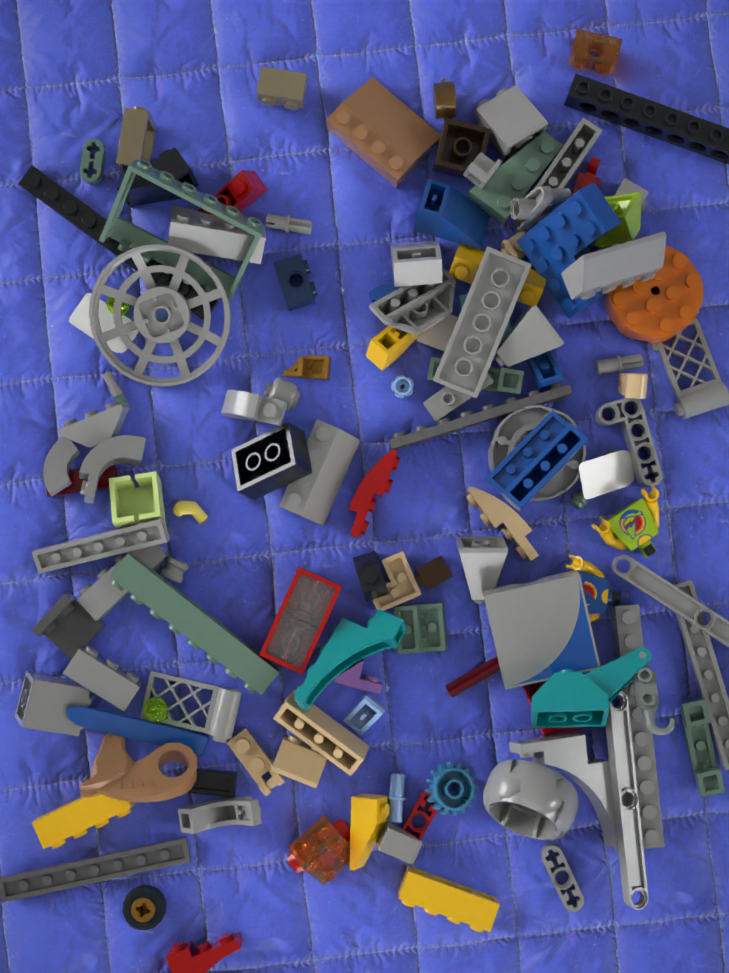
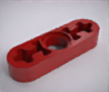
(415, 810)

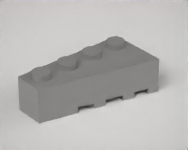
(211, 236)

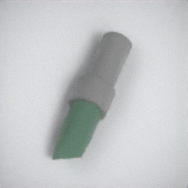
(115, 390)

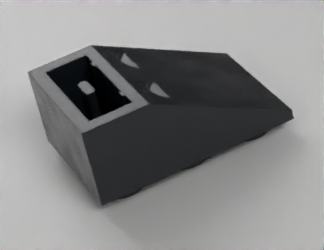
(146, 192)

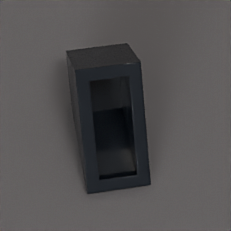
(370, 576)

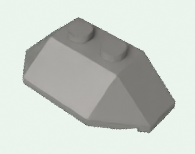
(417, 306)

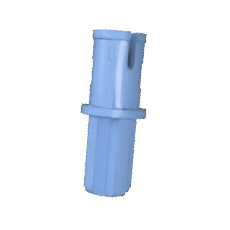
(396, 797)

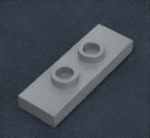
(449, 399)

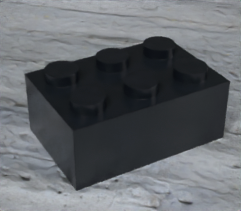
(271, 461)

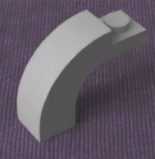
(252, 406)
(112, 451)
(219, 812)

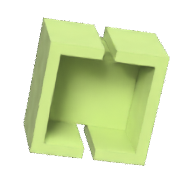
(134, 504)

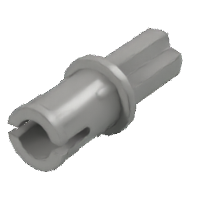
(288, 224)
(619, 364)

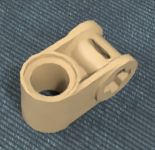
(633, 385)

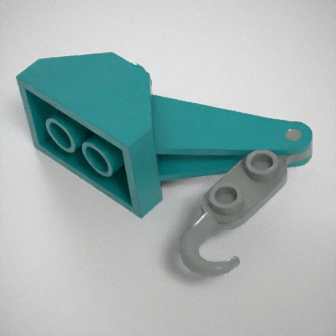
(584, 699)

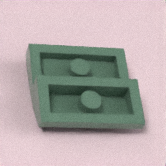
(424, 628)

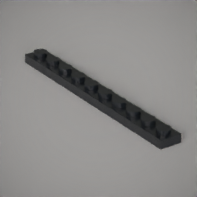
(92, 225)

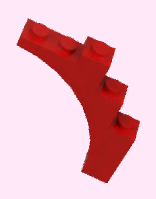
(185, 959)

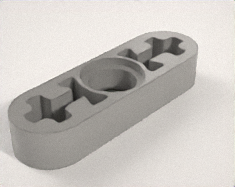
(562, 886)

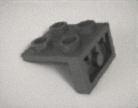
(68, 625)

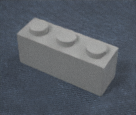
(103, 677)

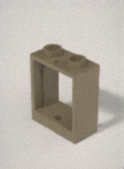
(136, 137)

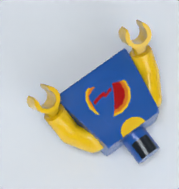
(594, 587)

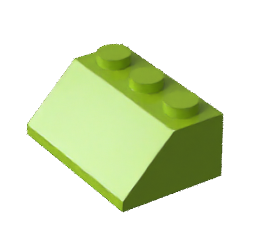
(628, 210)

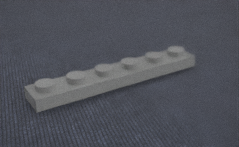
(101, 545)

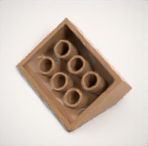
(382, 131)

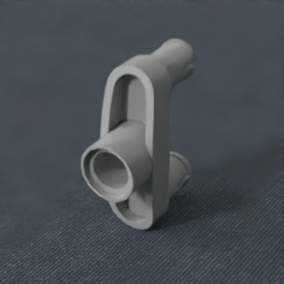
(529, 210)

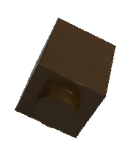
(432, 573)

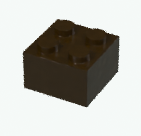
(459, 146)

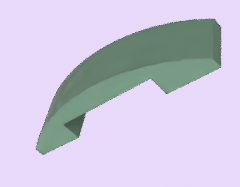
(506, 380)
(700, 747)

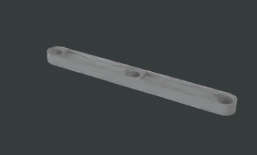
(673, 598)
(626, 816)

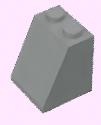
(512, 121)
(45, 703)

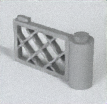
(696, 398)
(221, 712)

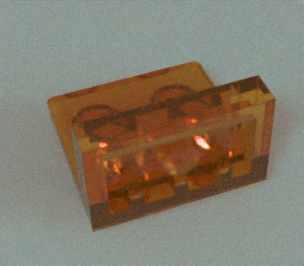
(322, 850)

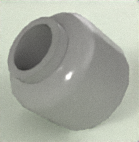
(284, 391)

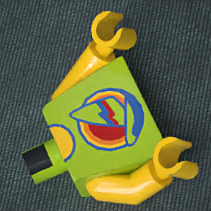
(633, 525)

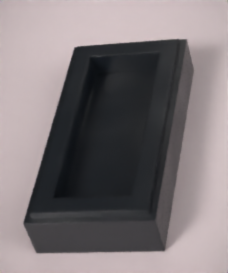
(215, 782)

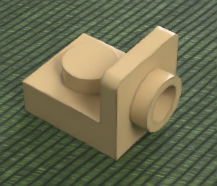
(512, 247)

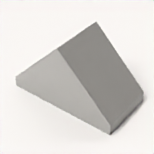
(398, 843)

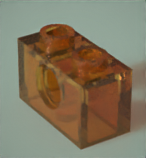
(606, 47)

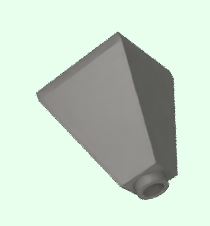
(527, 338)
(482, 562)

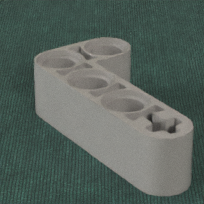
(633, 443)

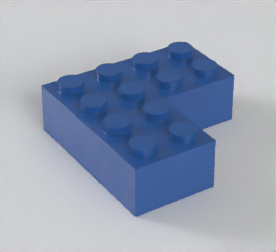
(566, 237)

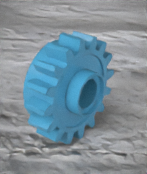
(439, 788)

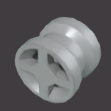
(174, 569)

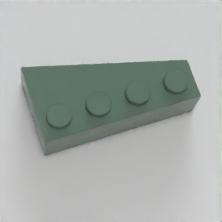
(515, 177)

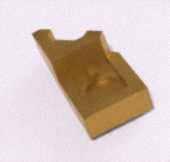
(310, 367)

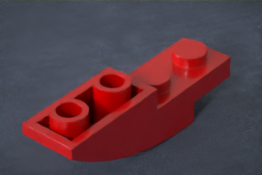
(376, 483)

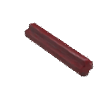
(473, 677)

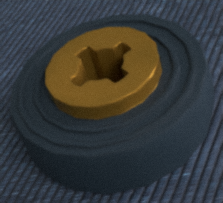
(149, 899)

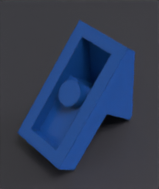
(545, 370)

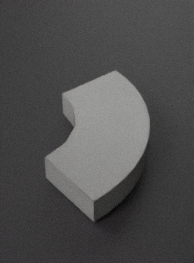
(58, 464)

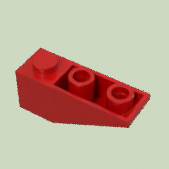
(240, 191)

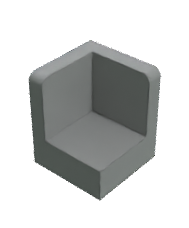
(481, 170)

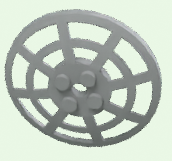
(147, 322)

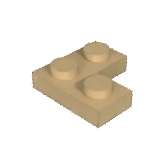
(401, 585)

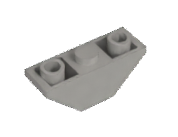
(96, 426)

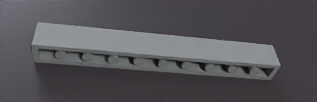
(627, 638)

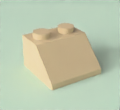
(299, 761)

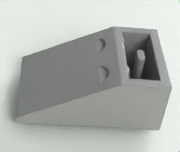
(416, 263)

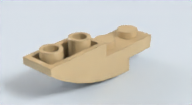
(497, 512)

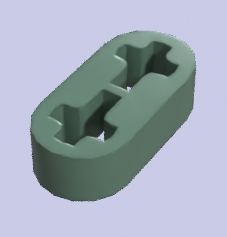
(98, 162)

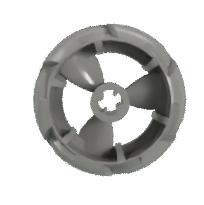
(530, 799)

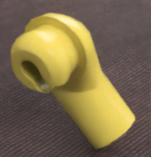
(190, 508)

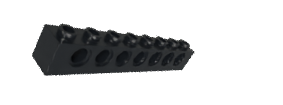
(649, 118)

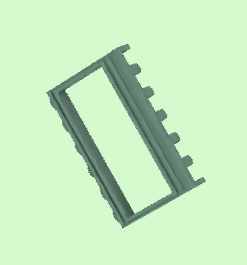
(133, 236)

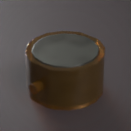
(444, 100)

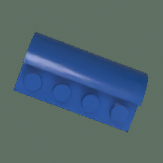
(536, 460)

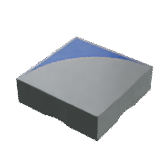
(541, 629)

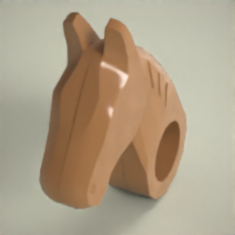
(141, 780)

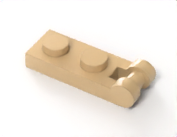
(255, 760)

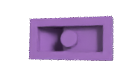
(352, 678)

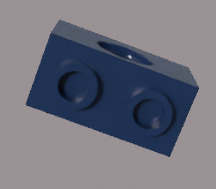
(295, 296)

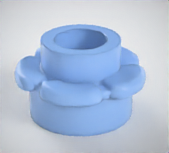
(402, 380)

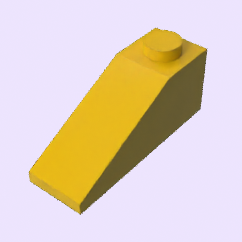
(389, 346)
(368, 818)

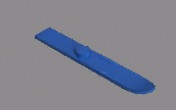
(135, 728)

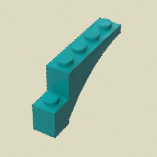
(347, 646)

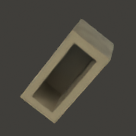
(282, 88)

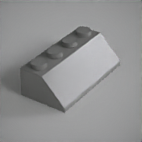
(615, 266)
(330, 458)

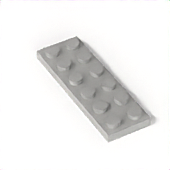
(482, 322)

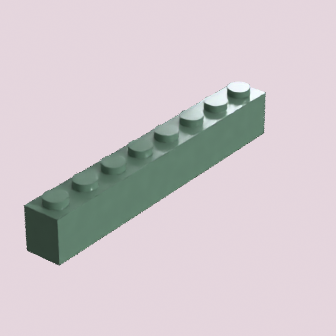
(195, 623)

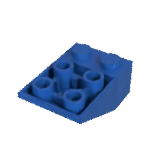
(451, 216)

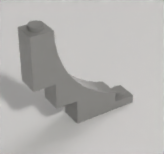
(569, 755)

